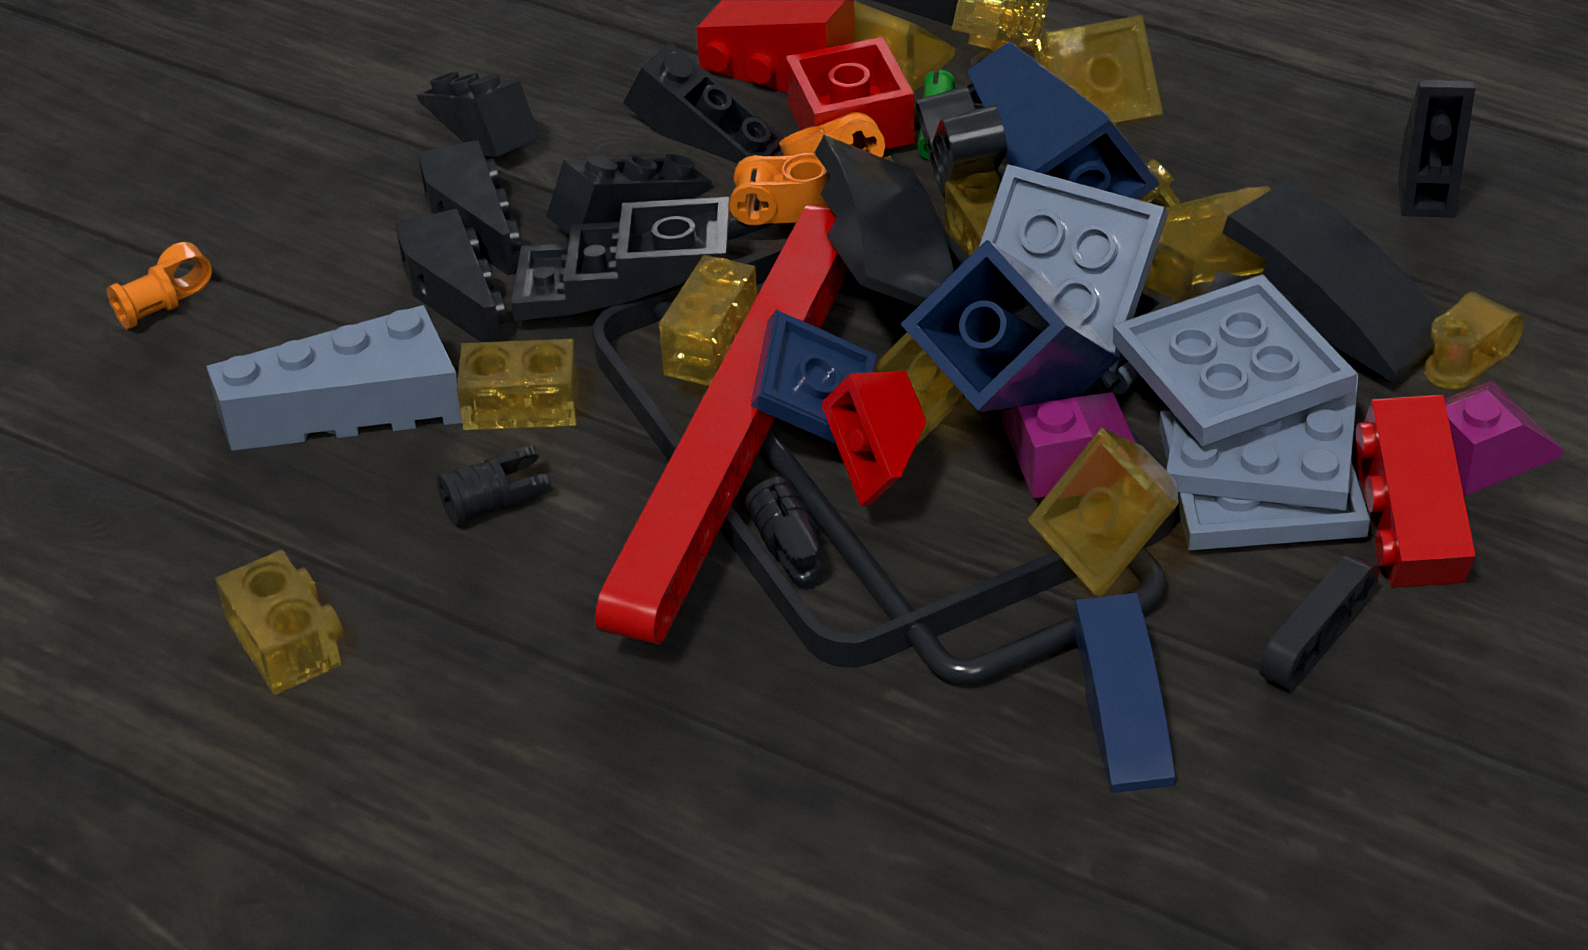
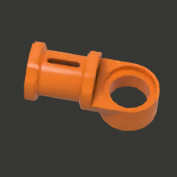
(159, 287)

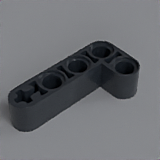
(960, 137)

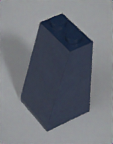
(1057, 128)
(1007, 335)

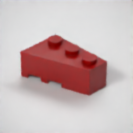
(755, 36)
(1414, 491)

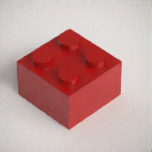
(852, 80)

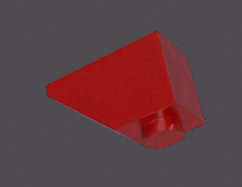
(875, 428)

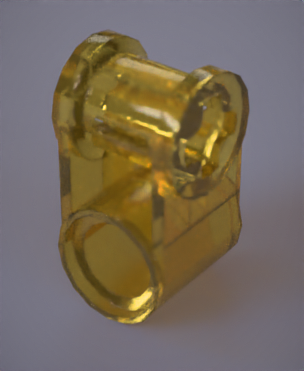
(1471, 340)

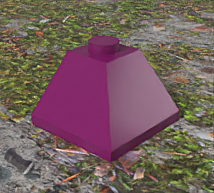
(1056, 432)
(1495, 437)

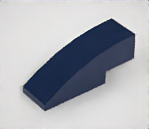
(1123, 692)

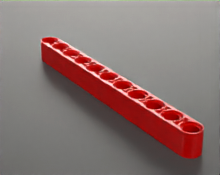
(716, 447)

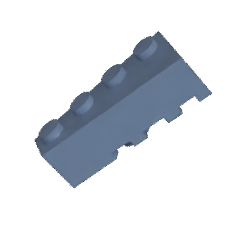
(337, 382)

